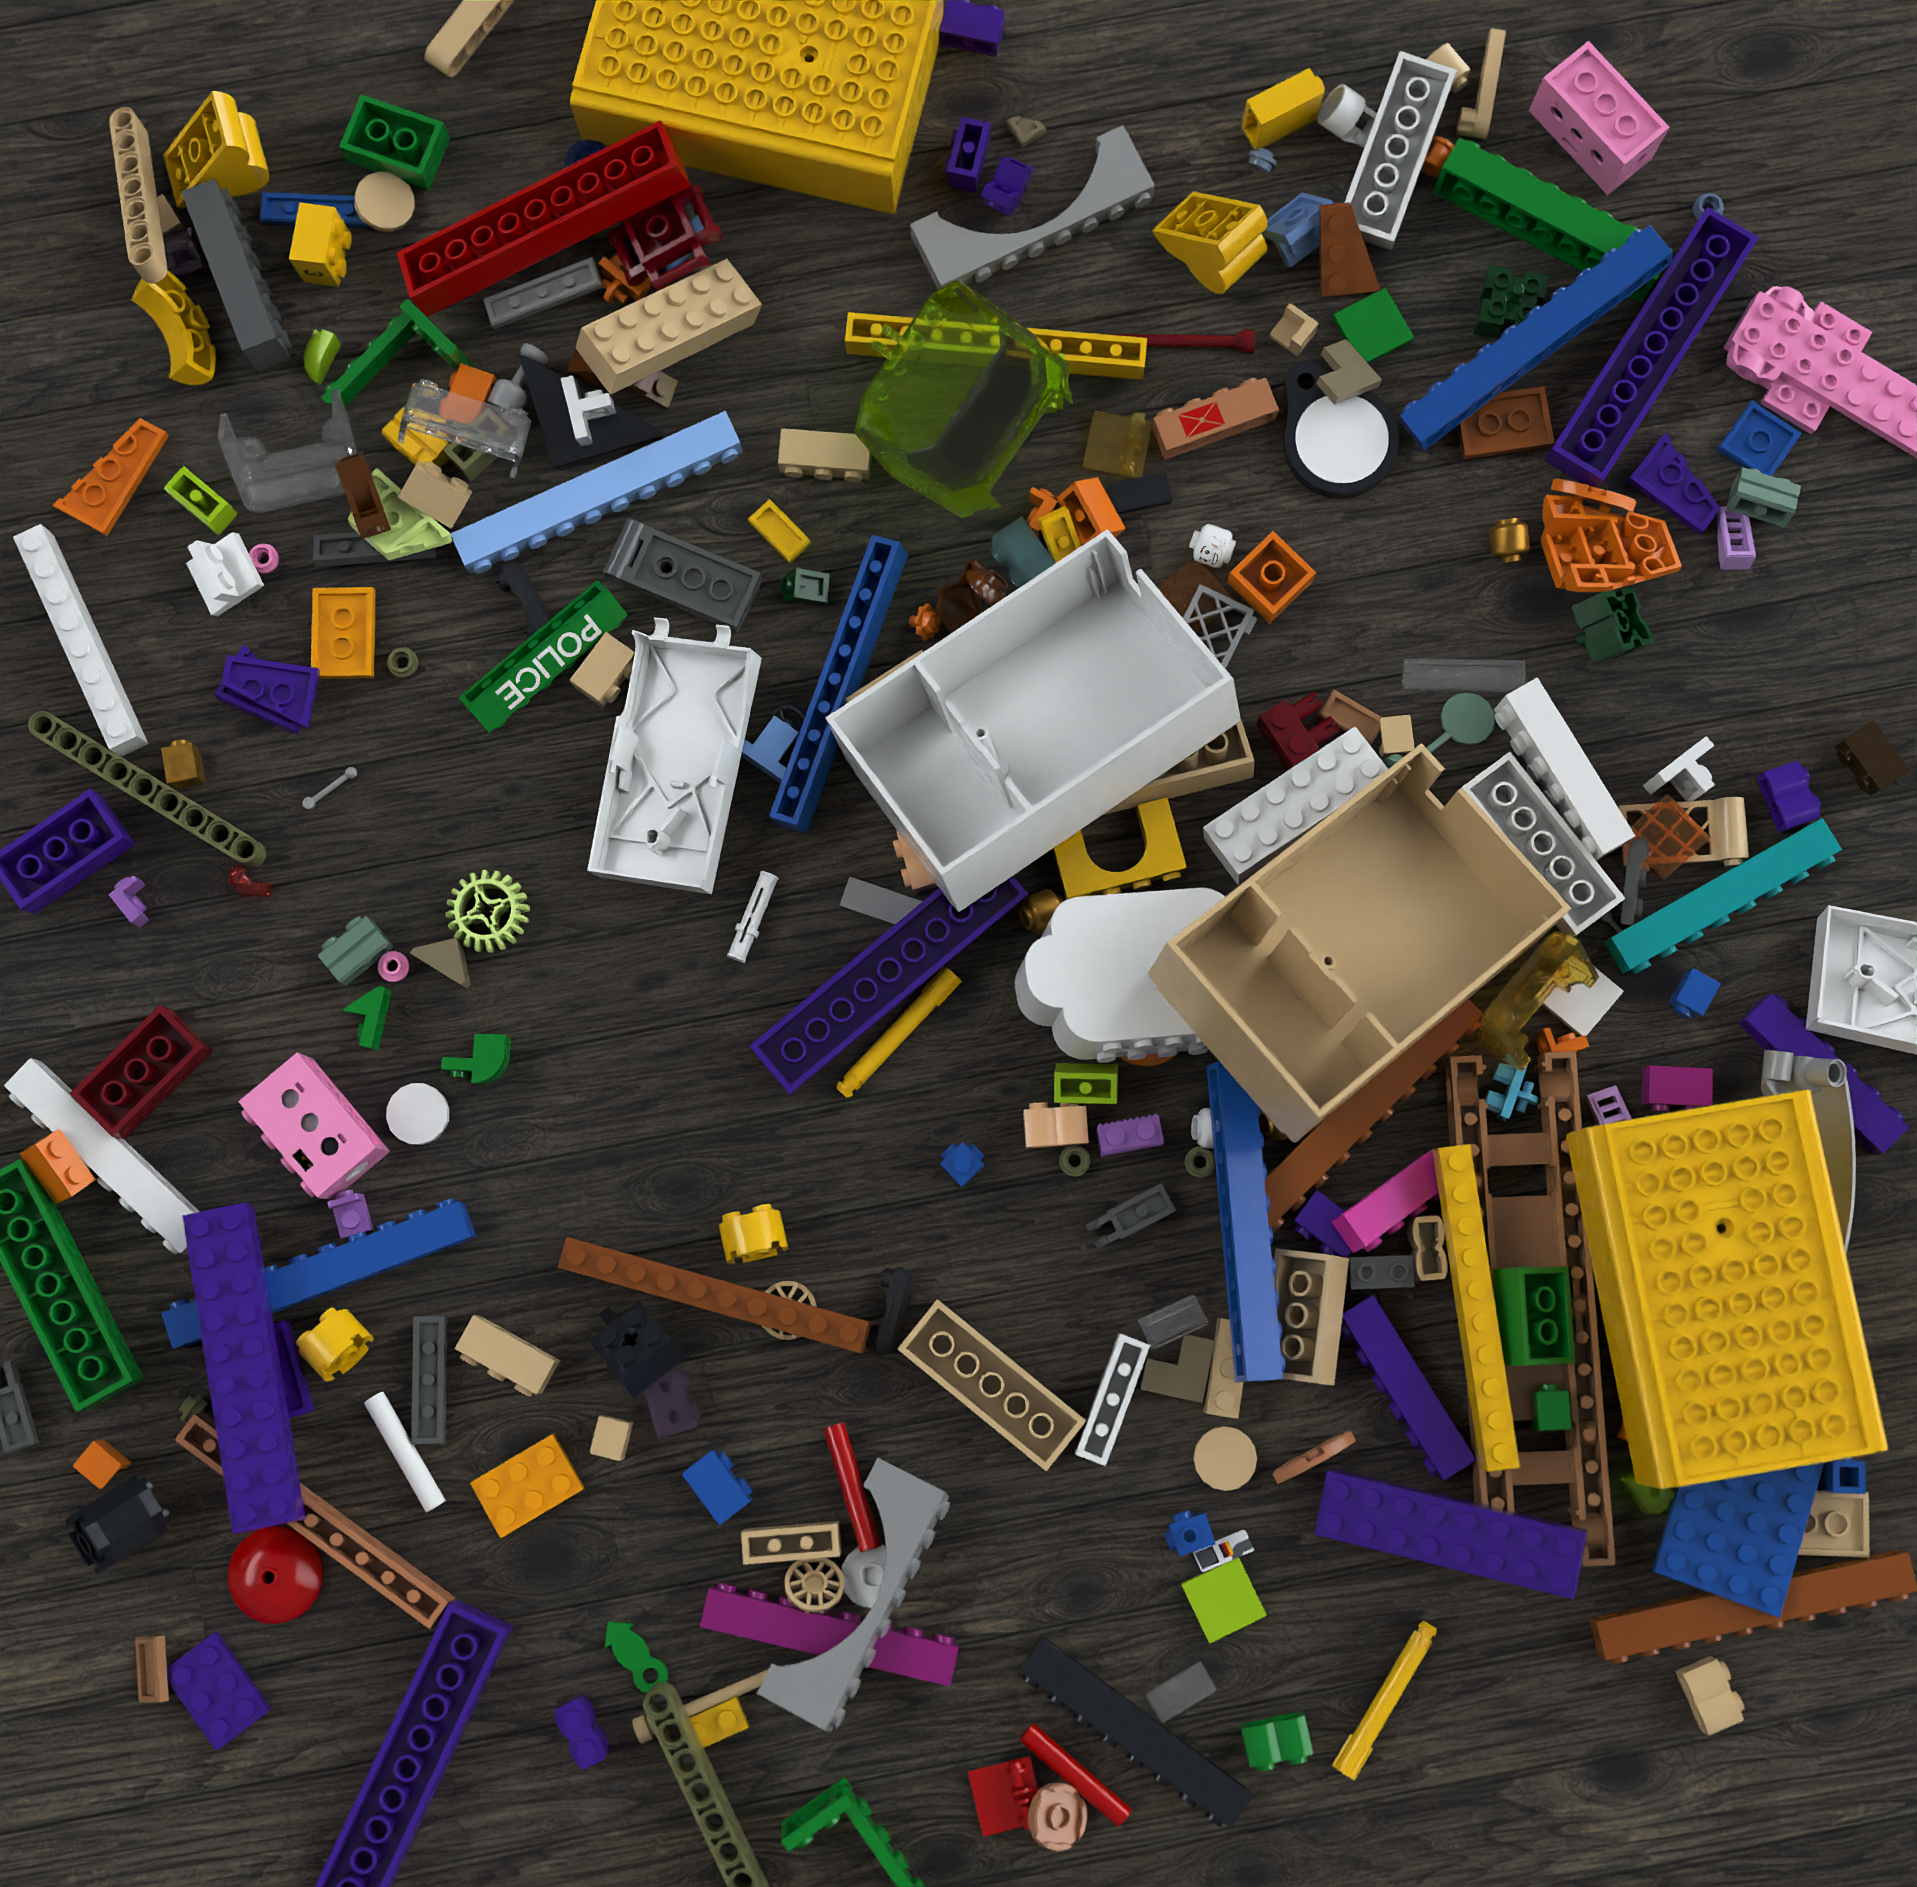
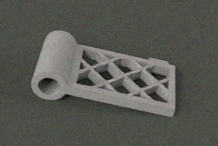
(1245, 627)

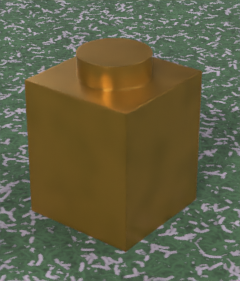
(183, 764)

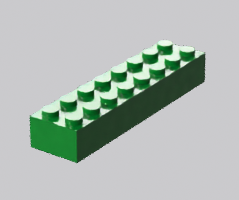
(1531, 209)
(60, 1294)

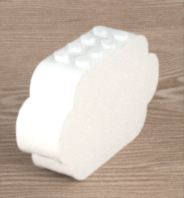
(1094, 978)

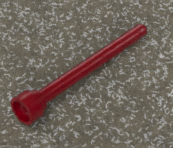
(1242, 340)

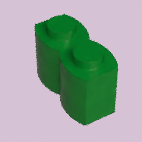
(1276, 1740)

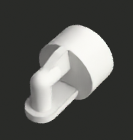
(1341, 113)

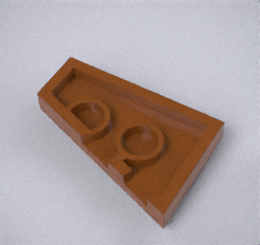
(1343, 255)

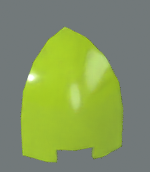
(320, 354)

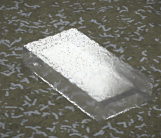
(1173, 1321)
(1181, 1692)

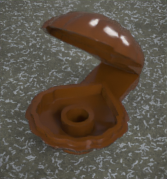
(961, 602)

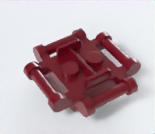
(664, 236)

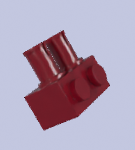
(1288, 736)

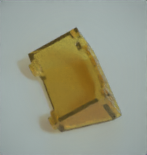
(1555, 963)

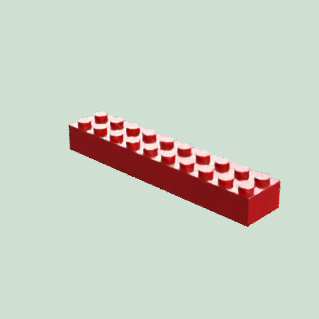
(543, 219)

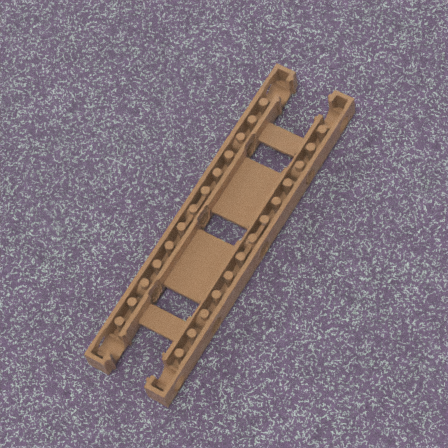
(1542, 1234)

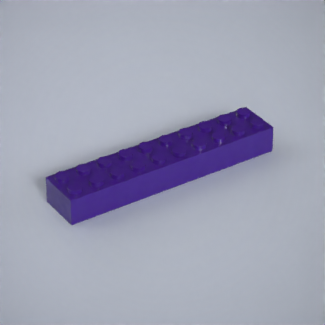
(1651, 349)
(877, 982)
(243, 1368)
(417, 1749)

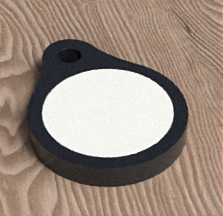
(1340, 446)

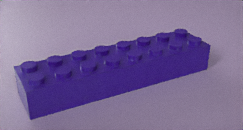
(1452, 1532)

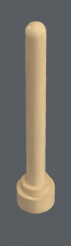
(645, 1731)

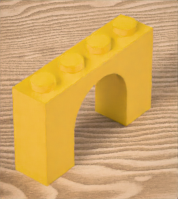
(1161, 858)

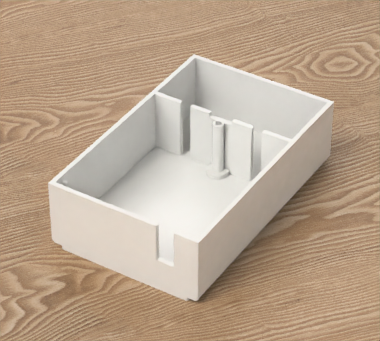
(1035, 719)

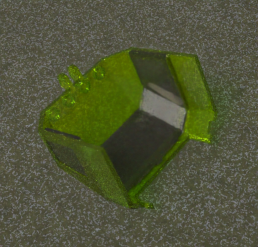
(958, 398)

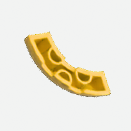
(182, 327)

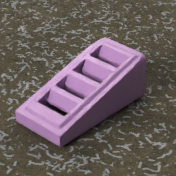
(1734, 556)
(1618, 1103)

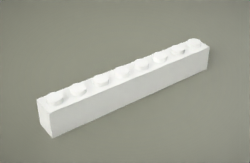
(80, 640)
(109, 1157)

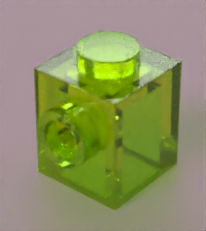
(1646, 1497)

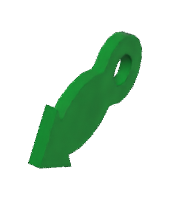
(634, 1654)

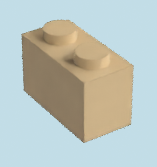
(435, 493)
(604, 670)

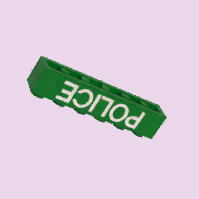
(543, 656)

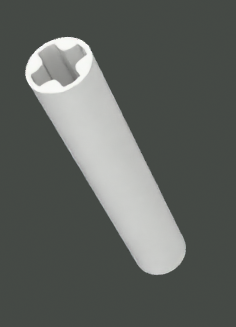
(404, 1451)

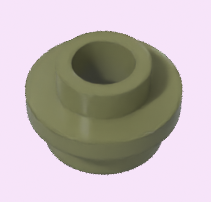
(399, 654)
(1200, 1152)
(1081, 1153)
(192, 1406)

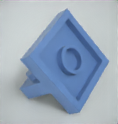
(1296, 227)

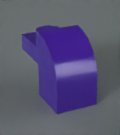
(1007, 185)

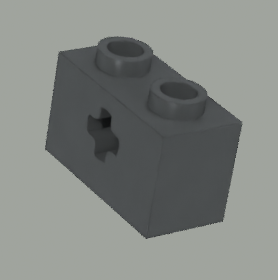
(1380, 1272)

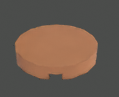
(1057, 1816)

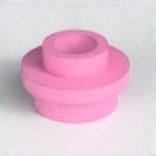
(262, 550)
(401, 971)

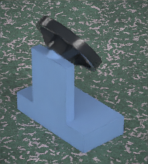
(774, 742)

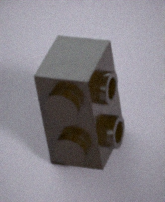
(1871, 758)

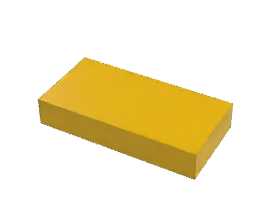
(779, 531)

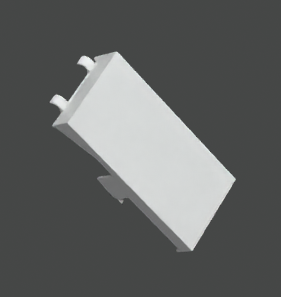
(674, 761)
(1865, 979)

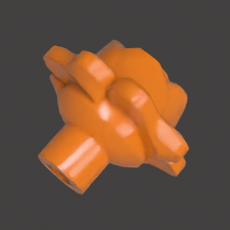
(925, 622)

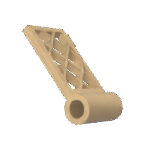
(1725, 826)

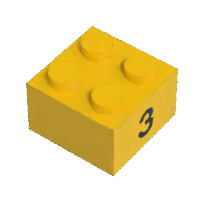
(320, 245)

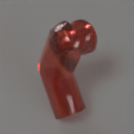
(244, 886)

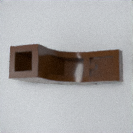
(655, 388)
(362, 495)

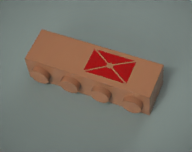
(1214, 418)

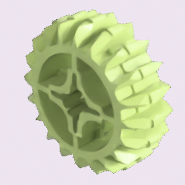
(475, 915)

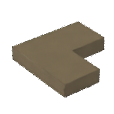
(1350, 374)
(1185, 1379)

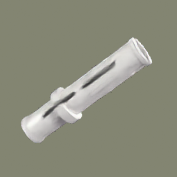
(752, 917)

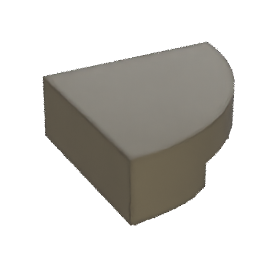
(1025, 130)

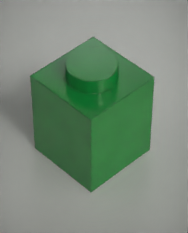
(1550, 1408)

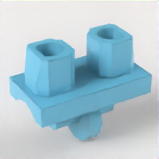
(1504, 1104)

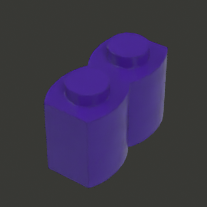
(1789, 796)
(578, 1724)

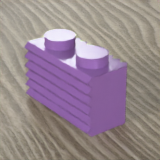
(1129, 1135)

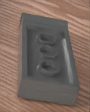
(698, 579)

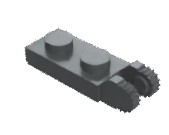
(1635, 878)
(1134, 1214)
(16, 1421)

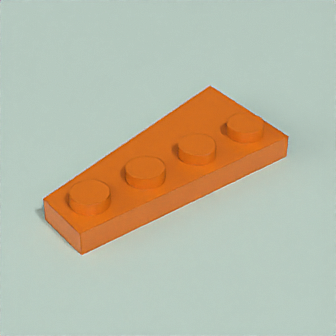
(114, 479)

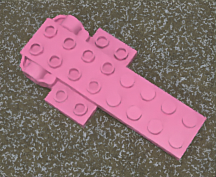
(1818, 363)

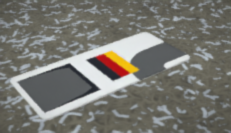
(1224, 1551)

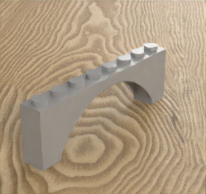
(970, 256)
(823, 1684)

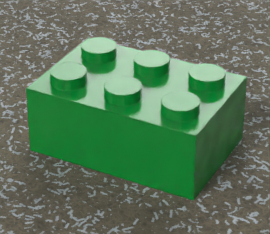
(394, 141)
(1534, 1315)

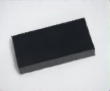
(1140, 493)

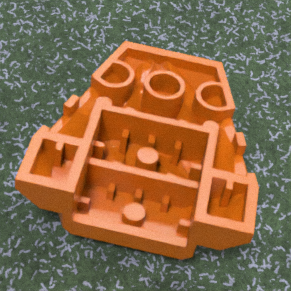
(1601, 549)

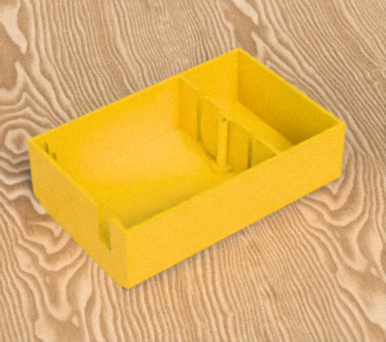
(767, 88)
(1725, 1291)

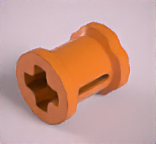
(1437, 156)

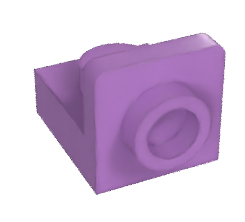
(131, 906)
(350, 1213)

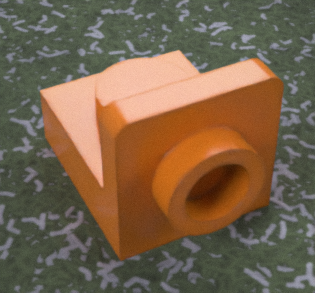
(1046, 504)
(1565, 1043)

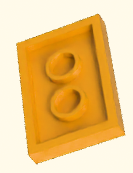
(343, 632)
(527, 1485)

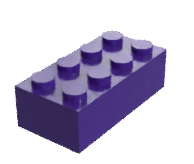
(62, 851)

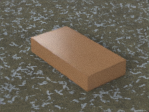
(1351, 714)
(151, 1669)

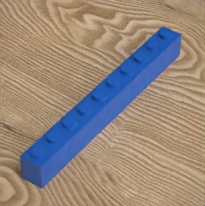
(1536, 337)
(838, 680)
(1245, 1229)
(343, 1265)

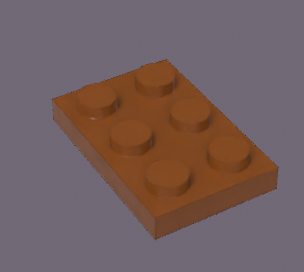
(1508, 424)

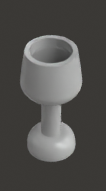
(509, 393)

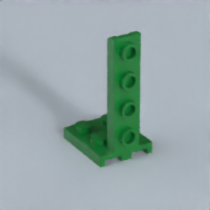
(384, 348)
(825, 1812)

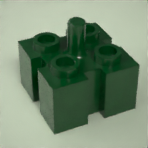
(1507, 299)
(1612, 625)

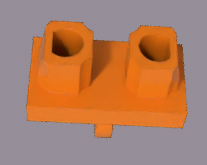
(615, 273)

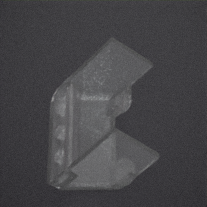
(466, 422)
(290, 475)

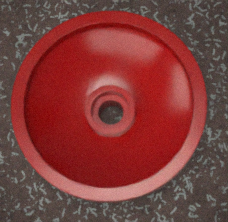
(296, 1572)

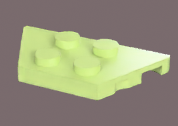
(410, 528)

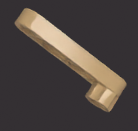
(1477, 121)

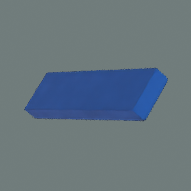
(283, 208)

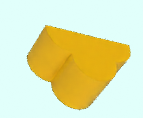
(217, 146)
(1214, 238)

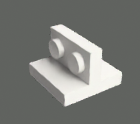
(580, 410)
(223, 572)
(1685, 773)

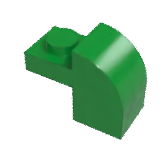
(488, 1063)

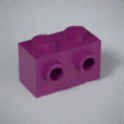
(1676, 1087)

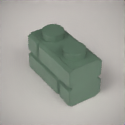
(1763, 497)
(354, 949)

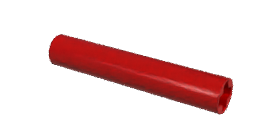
(852, 1487)
(1075, 1774)

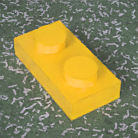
(1059, 533)
(719, 1722)

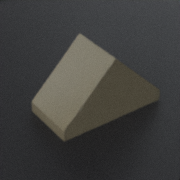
(447, 958)

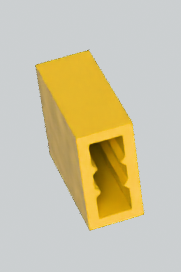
(1282, 109)

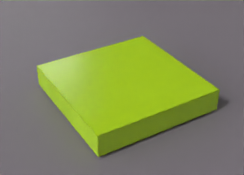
(1223, 1599)

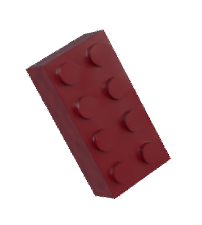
(141, 1072)

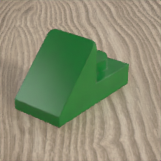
(374, 1009)

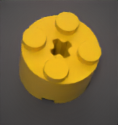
(752, 1234)
(334, 1343)

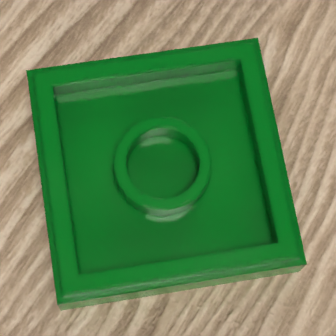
(1374, 326)

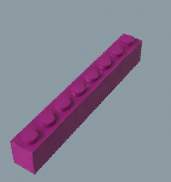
(788, 1626)

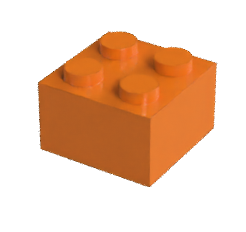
(1271, 577)

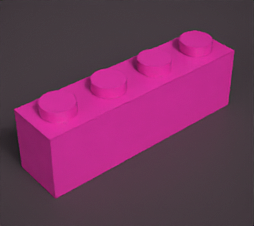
(1389, 1204)

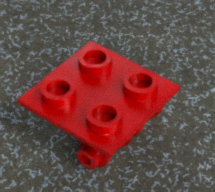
(1003, 1795)

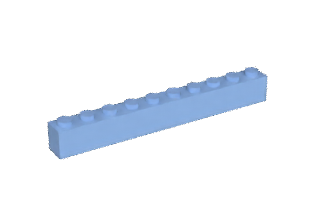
(597, 493)

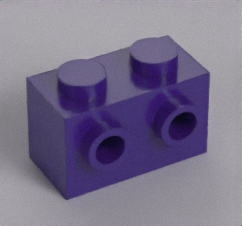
(968, 154)

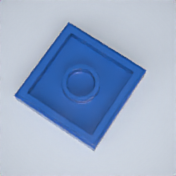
(1758, 440)

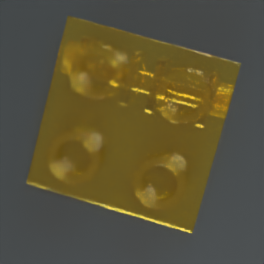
(1117, 444)

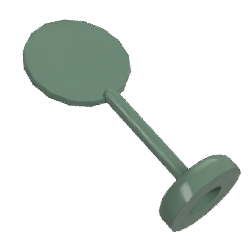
(1465, 719)

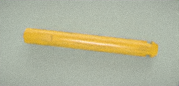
(932, 995)
(1358, 1746)

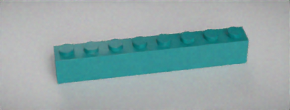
(1722, 896)

